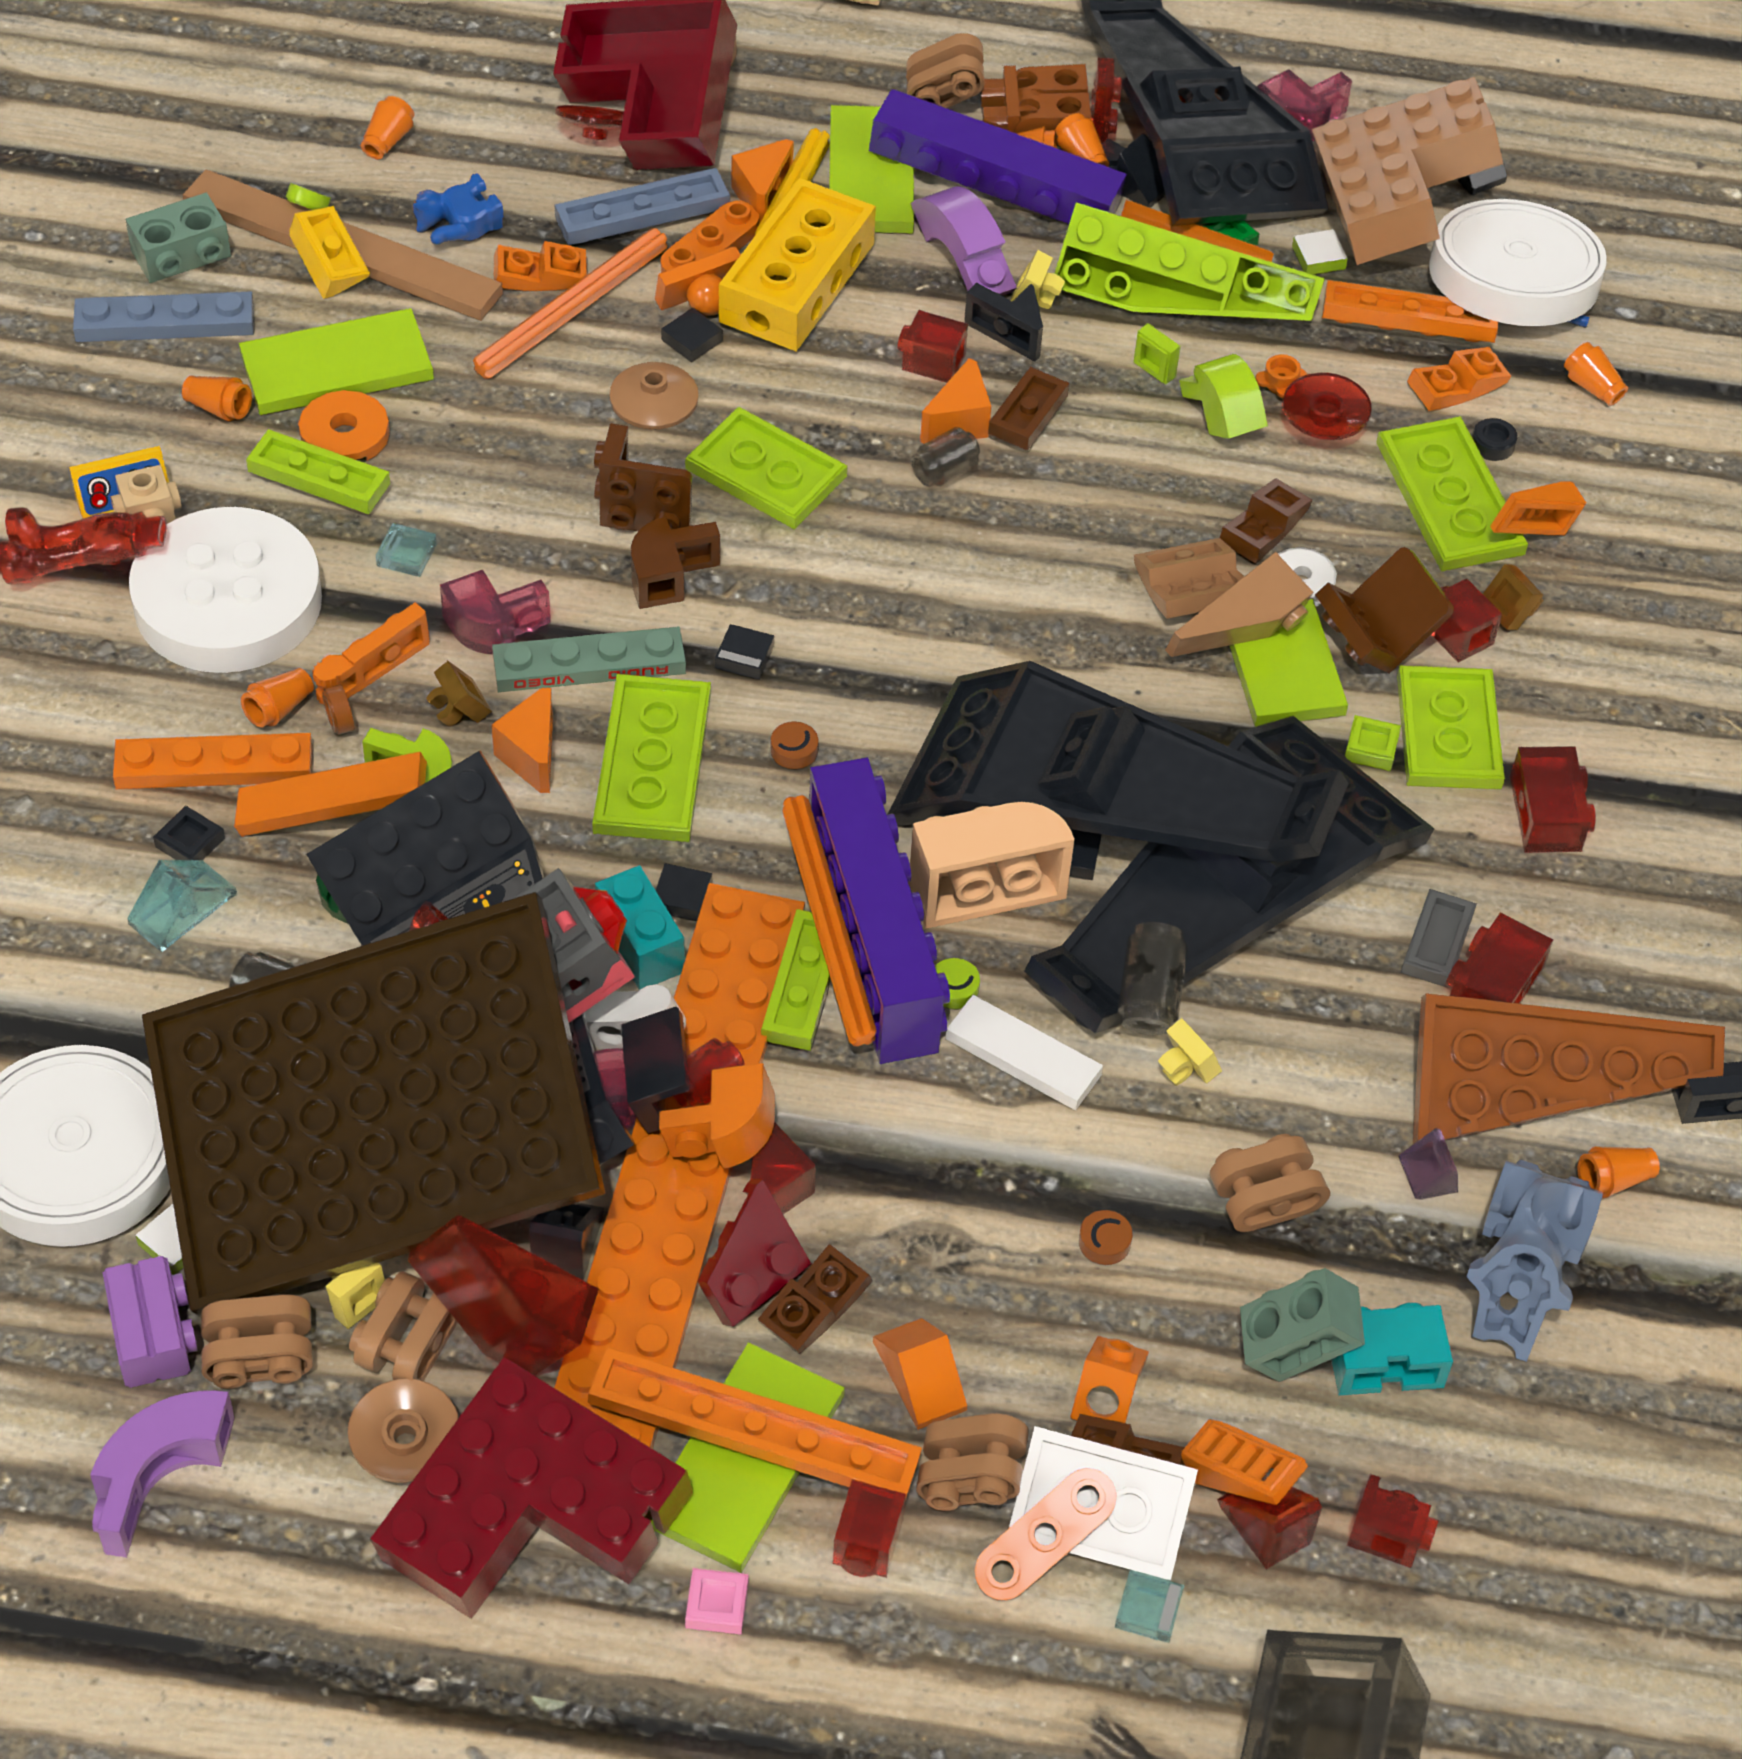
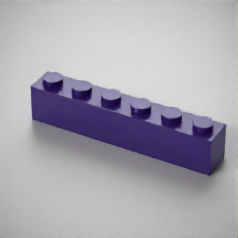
(991, 159)

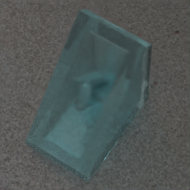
(177, 900)

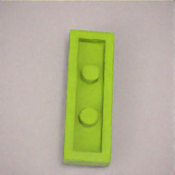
(318, 471)
(798, 987)

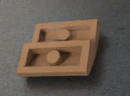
(1188, 576)

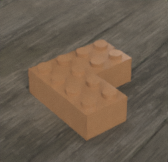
(1393, 153)

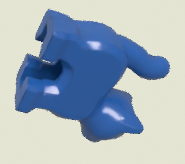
(462, 207)

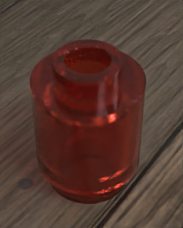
(700, 1065)

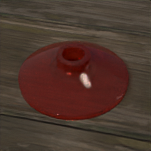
(593, 120)
(1327, 406)

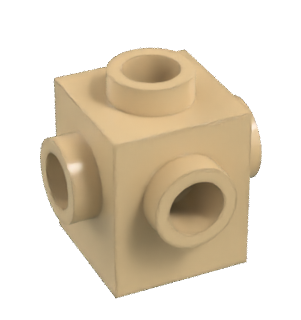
(146, 492)

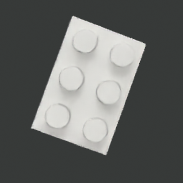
(1149, 1505)

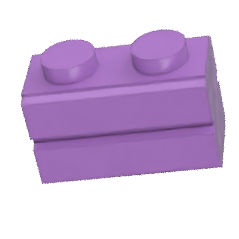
(148, 1322)

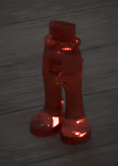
(88, 541)

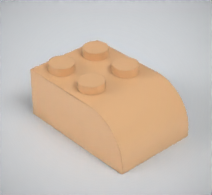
(989, 861)

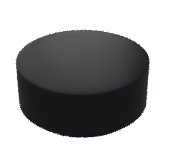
(1495, 439)

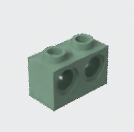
(178, 237)
(1302, 1325)

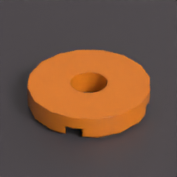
(350, 409)

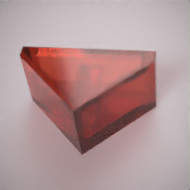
(784, 1170)
(1272, 1529)

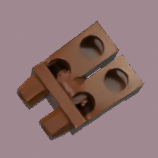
(1035, 97)

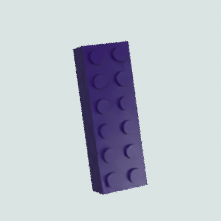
(880, 910)

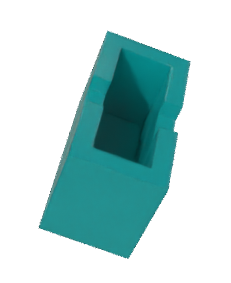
(651, 938)
(1400, 1346)

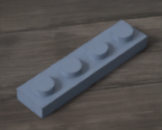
(641, 206)
(163, 316)

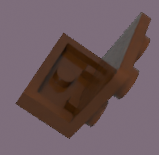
(637, 491)
(1388, 612)

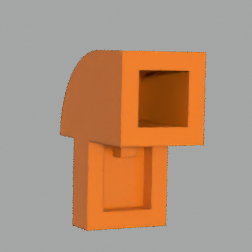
(733, 1124)

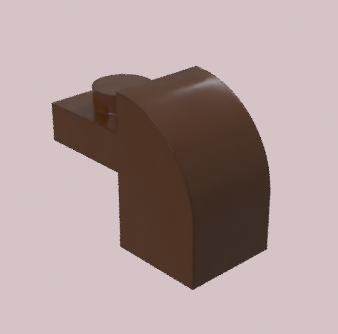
(664, 555)

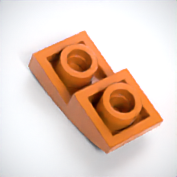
(550, 270)
(1464, 378)

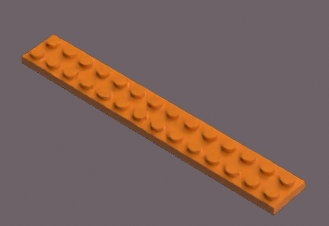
(668, 1205)

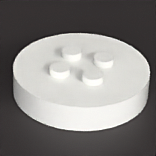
(1517, 262)
(227, 590)
(78, 1146)

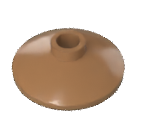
(654, 395)
(392, 1411)

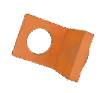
(1111, 1365)

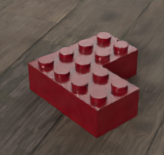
(666, 64)
(524, 1463)

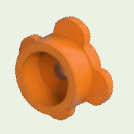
(1279, 373)

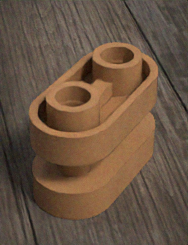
(947, 70)
(1269, 1183)
(380, 1336)
(256, 1340)
(972, 1461)

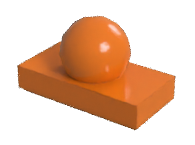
(696, 282)

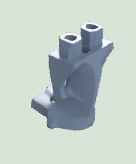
(1540, 1228)

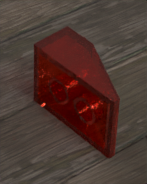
(504, 1294)

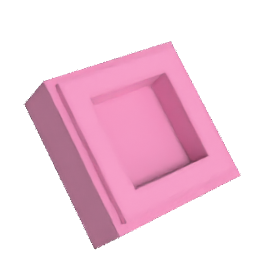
(716, 1601)

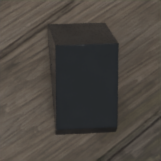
(566, 1236)

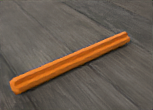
(569, 303)
(829, 921)

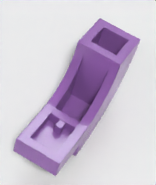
(970, 235)
(146, 1448)

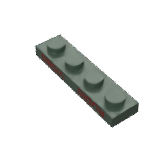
(588, 659)

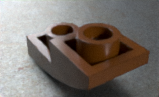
(816, 1301)

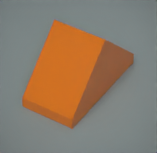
(760, 172)
(959, 404)
(525, 739)
(922, 1371)

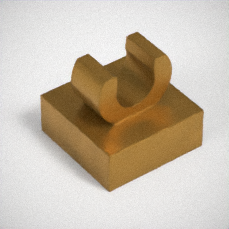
(1513, 596)
(460, 693)

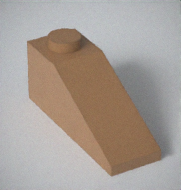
(1248, 611)

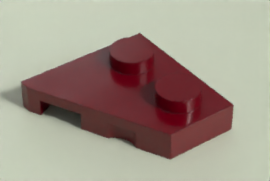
(752, 1257)

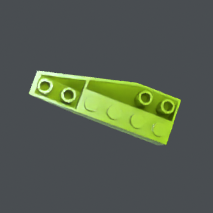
(1176, 274)

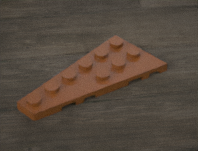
(1521, 1063)

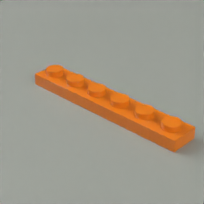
(751, 1423)

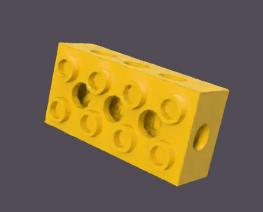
(812, 219)

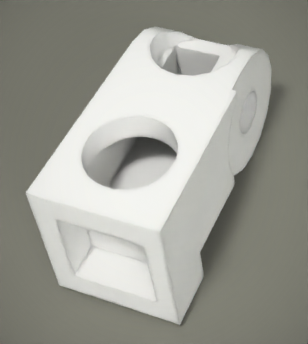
(618, 1008)

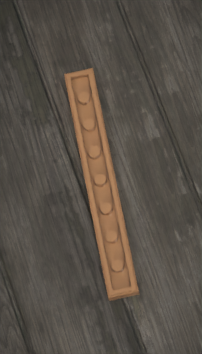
(384, 258)

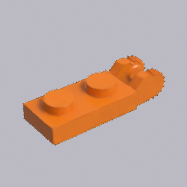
(374, 654)

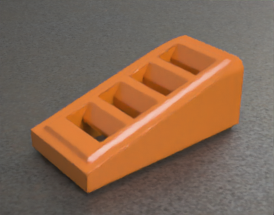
(1540, 510)
(1238, 1461)

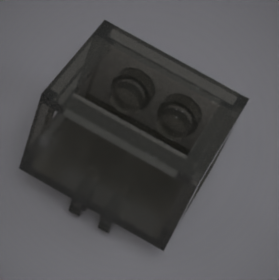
(1334, 1716)

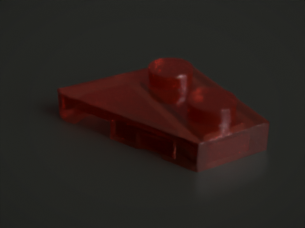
(1106, 90)

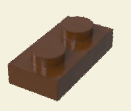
(1028, 408)

